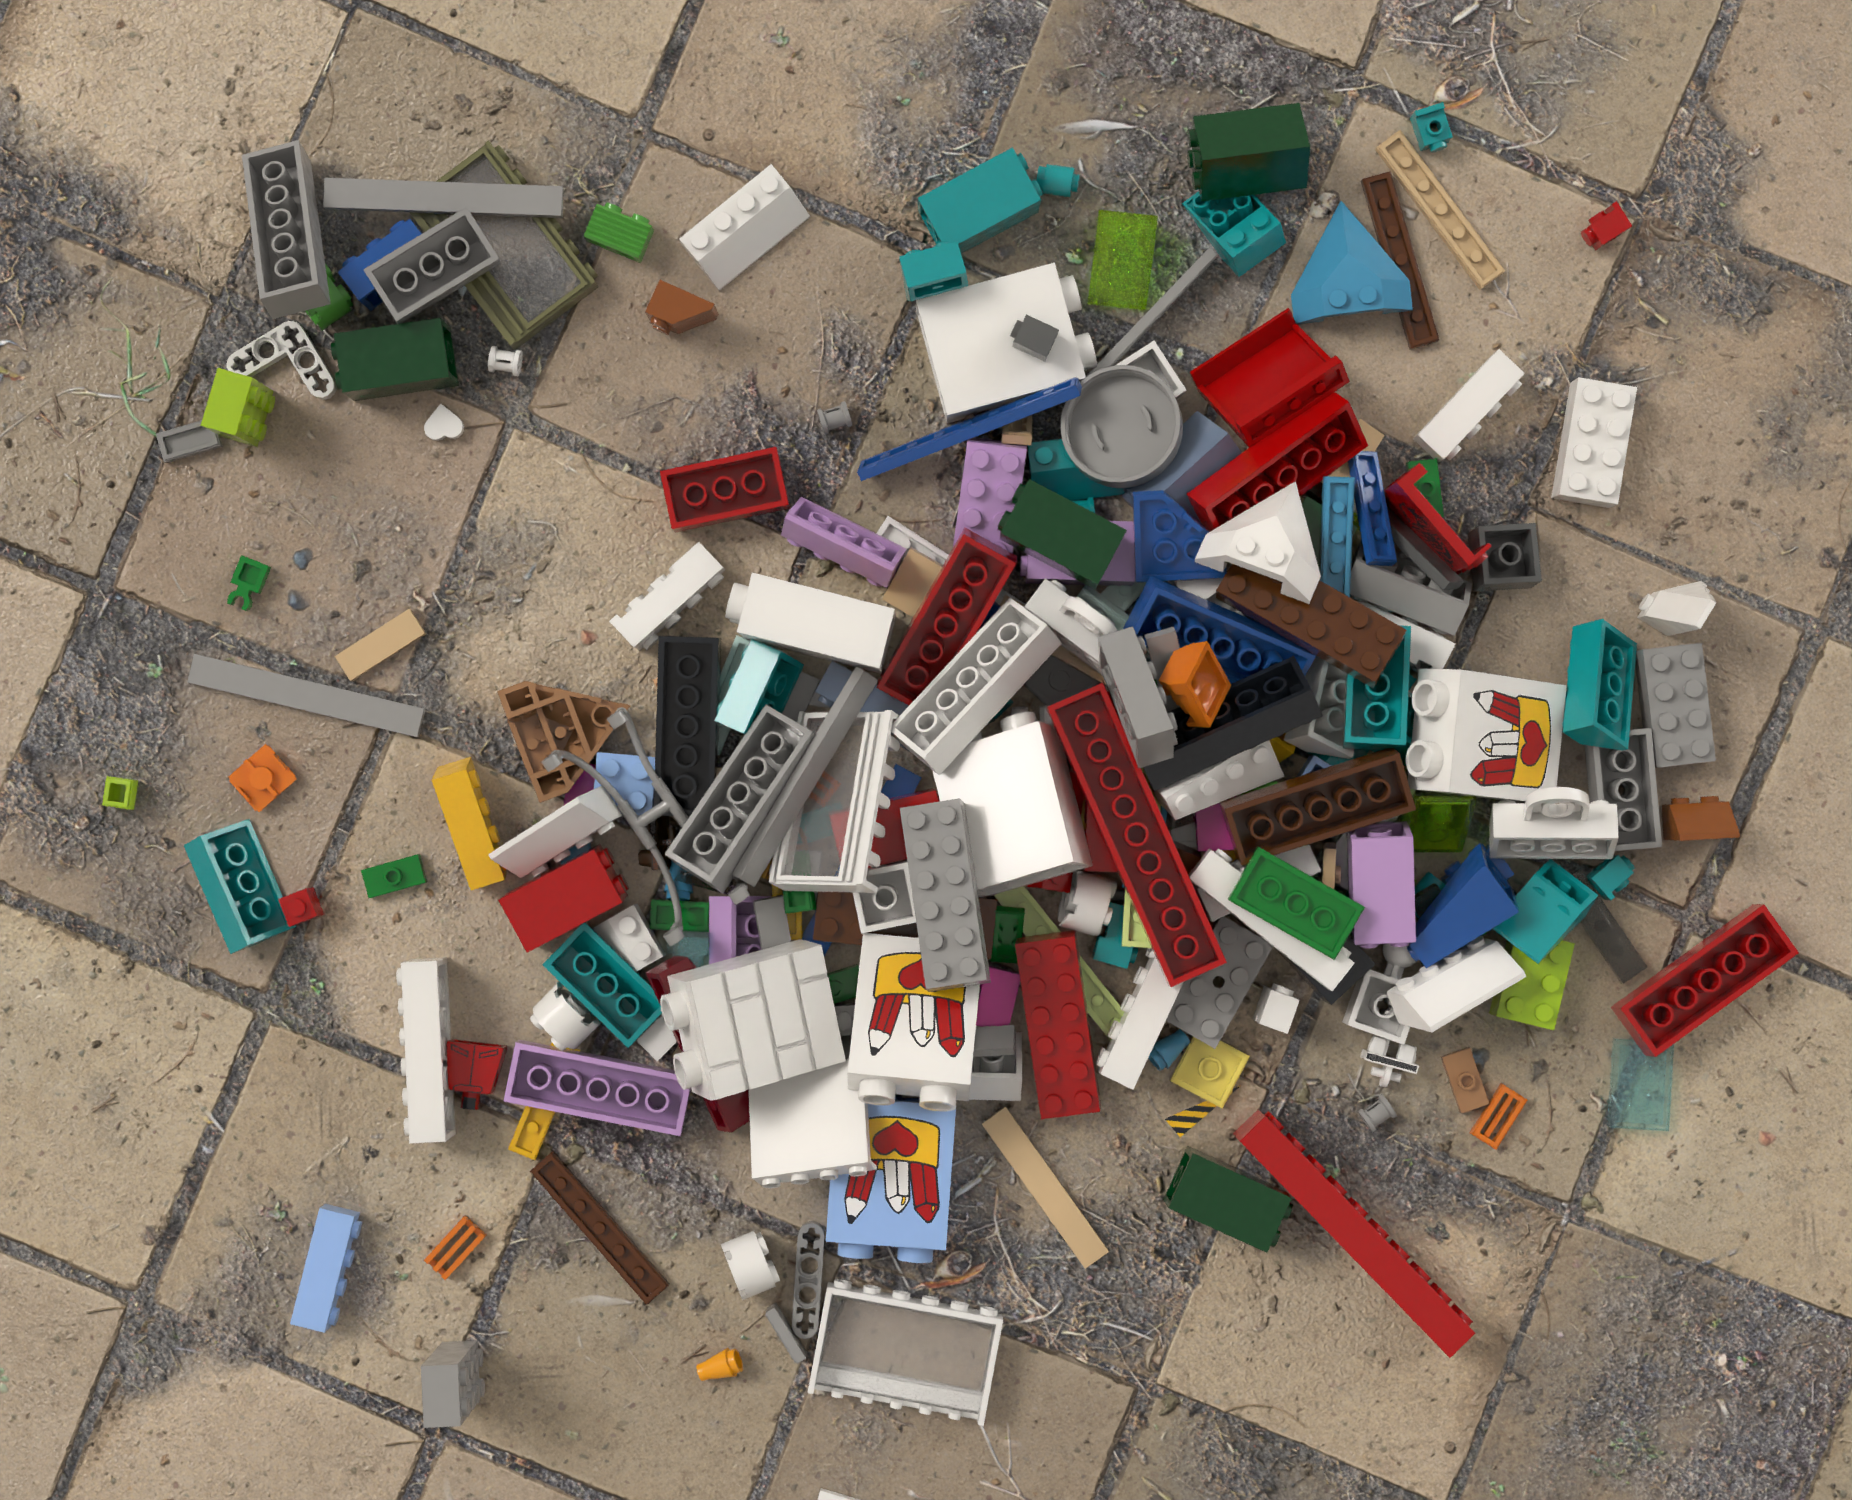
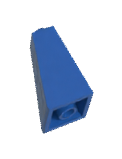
(1464, 909)

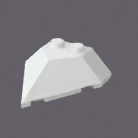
(1270, 541)

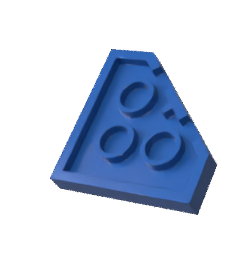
(1167, 540)

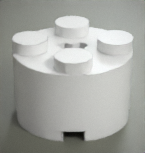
(1087, 903)
(563, 1018)
(749, 1265)

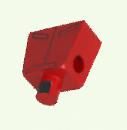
(473, 1069)

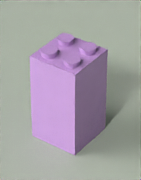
(1119, 571)
(1383, 883)

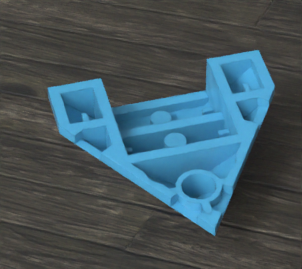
(1349, 275)

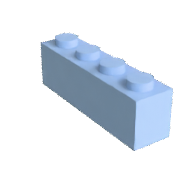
(325, 1268)

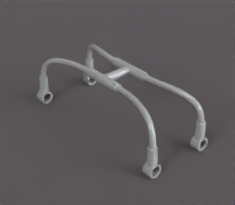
(637, 823)

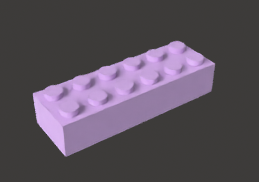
(596, 1087)

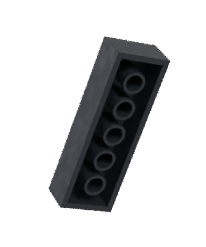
(1251, 714)
(686, 715)

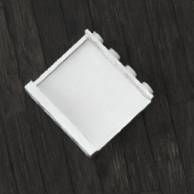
(808, 1129)

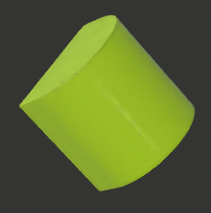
(120, 792)

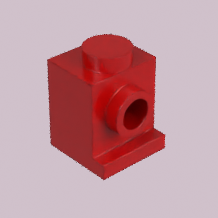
(1606, 226)

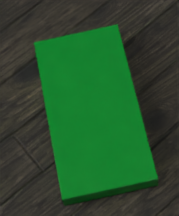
(1296, 903)

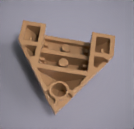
(553, 720)

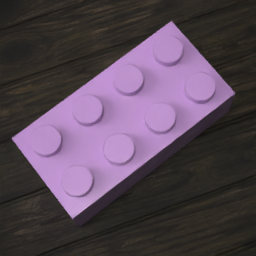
(987, 487)

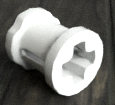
(514, 357)

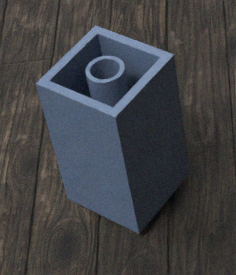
(1201, 453)

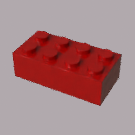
(724, 489)

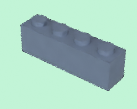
(835, 680)

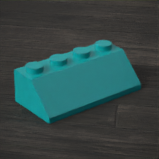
(1055, 470)
(1600, 686)
(1378, 715)
(238, 885)
(605, 984)

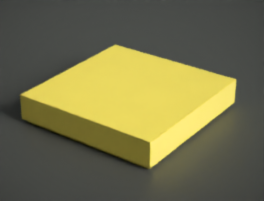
(1209, 1071)

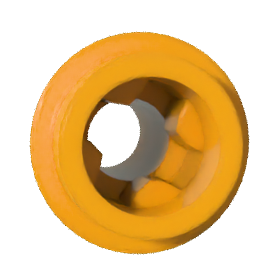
(722, 1365)

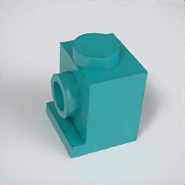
(1425, 137)
(1611, 876)

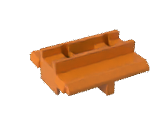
(262, 778)

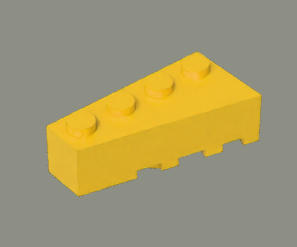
(469, 821)

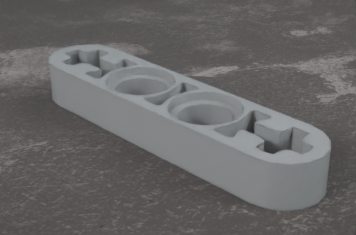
(805, 1279)

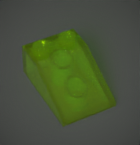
(1122, 259)
(1440, 822)

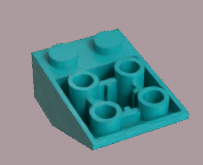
(1237, 229)
(933, 270)
(1548, 911)

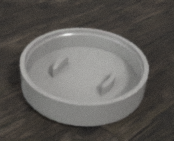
(1122, 426)

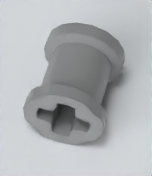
(834, 417)
(1377, 1113)

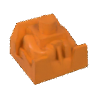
(1196, 683)

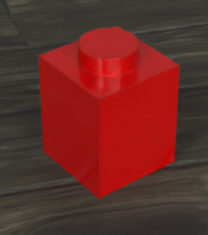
(301, 906)

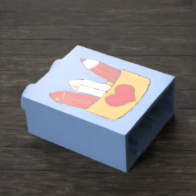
(908, 1193)

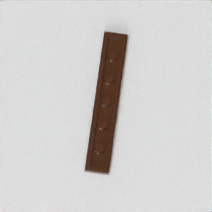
(1395, 241)
(599, 1227)

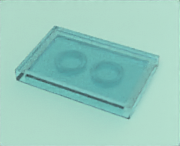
(1639, 1087)

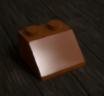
(678, 310)
(1698, 820)

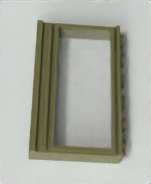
(537, 268)

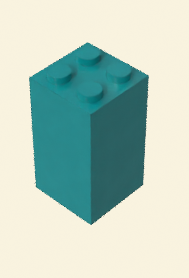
(981, 201)

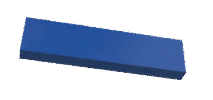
(1372, 509)

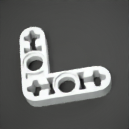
(282, 349)

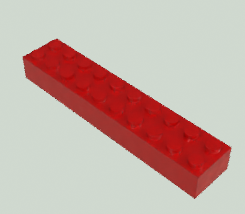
(1136, 835)
(1358, 1237)

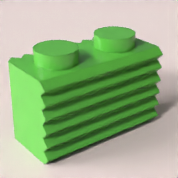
(619, 232)

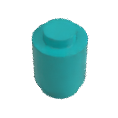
(1058, 180)

